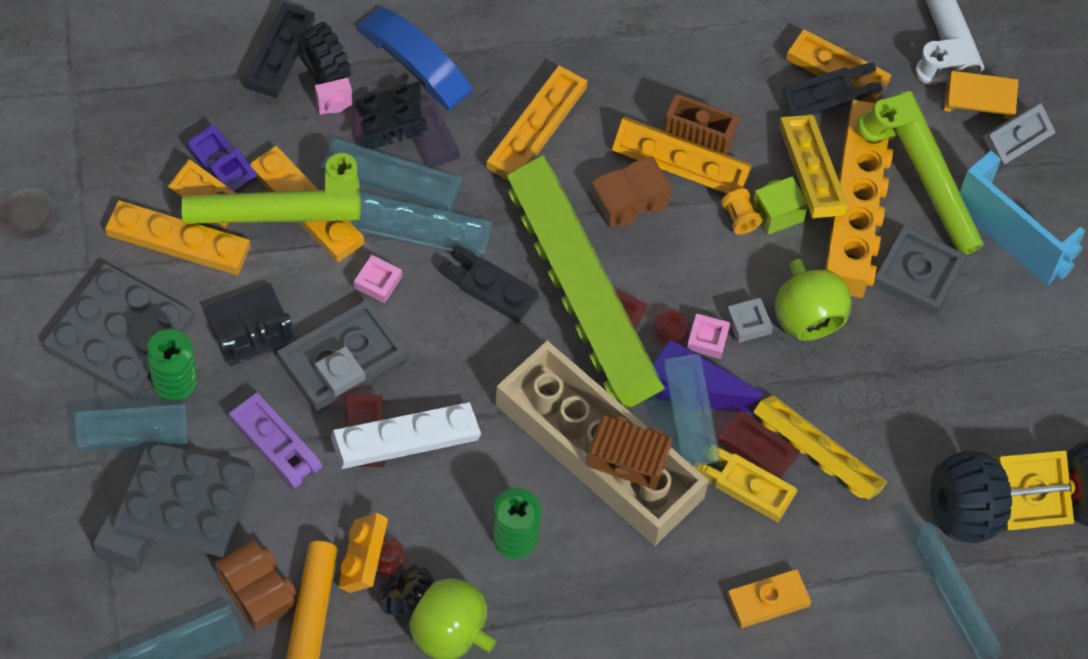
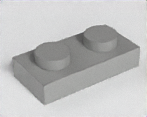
(1019, 133)

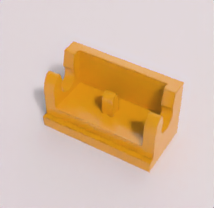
(981, 93)

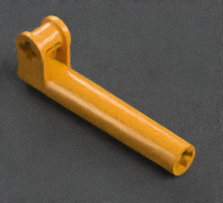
(312, 602)

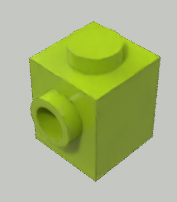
(780, 205)

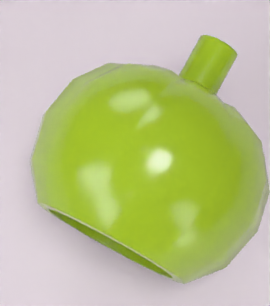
(810, 300)
(450, 620)

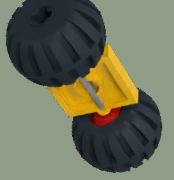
(985, 494)

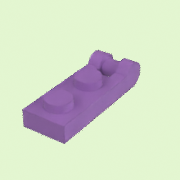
(274, 440)

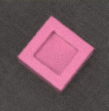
(333, 96)
(378, 279)
(708, 336)

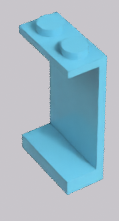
(1015, 228)

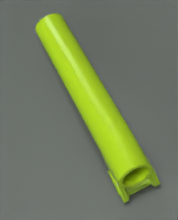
(903, 117)
(336, 203)

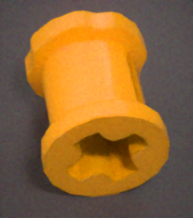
(741, 211)

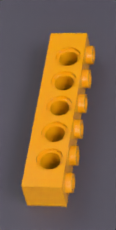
(866, 213)

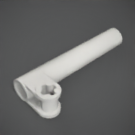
(954, 51)

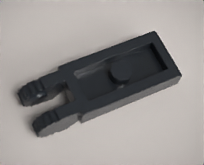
(829, 90)
(490, 284)

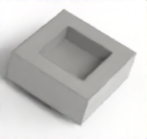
(749, 320)
(340, 371)

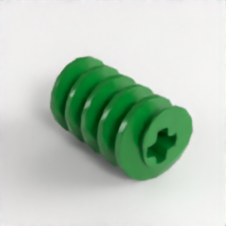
(172, 365)
(516, 523)

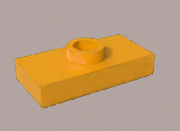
(197, 181)
(769, 598)

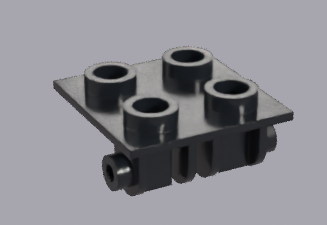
(389, 112)
(250, 324)

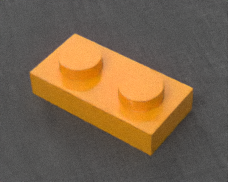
(363, 553)

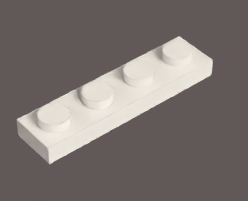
(405, 435)

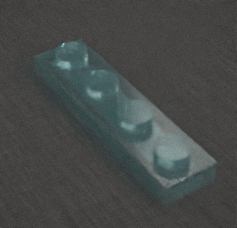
(422, 224)

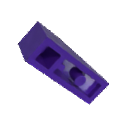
(723, 388)

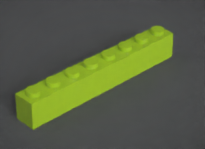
(585, 282)

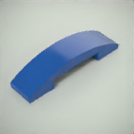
(419, 54)

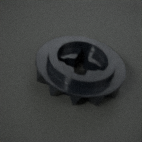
(416, 583)

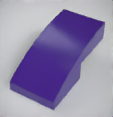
(220, 159)

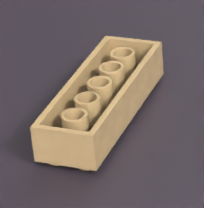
(561, 413)

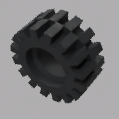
(323, 54)

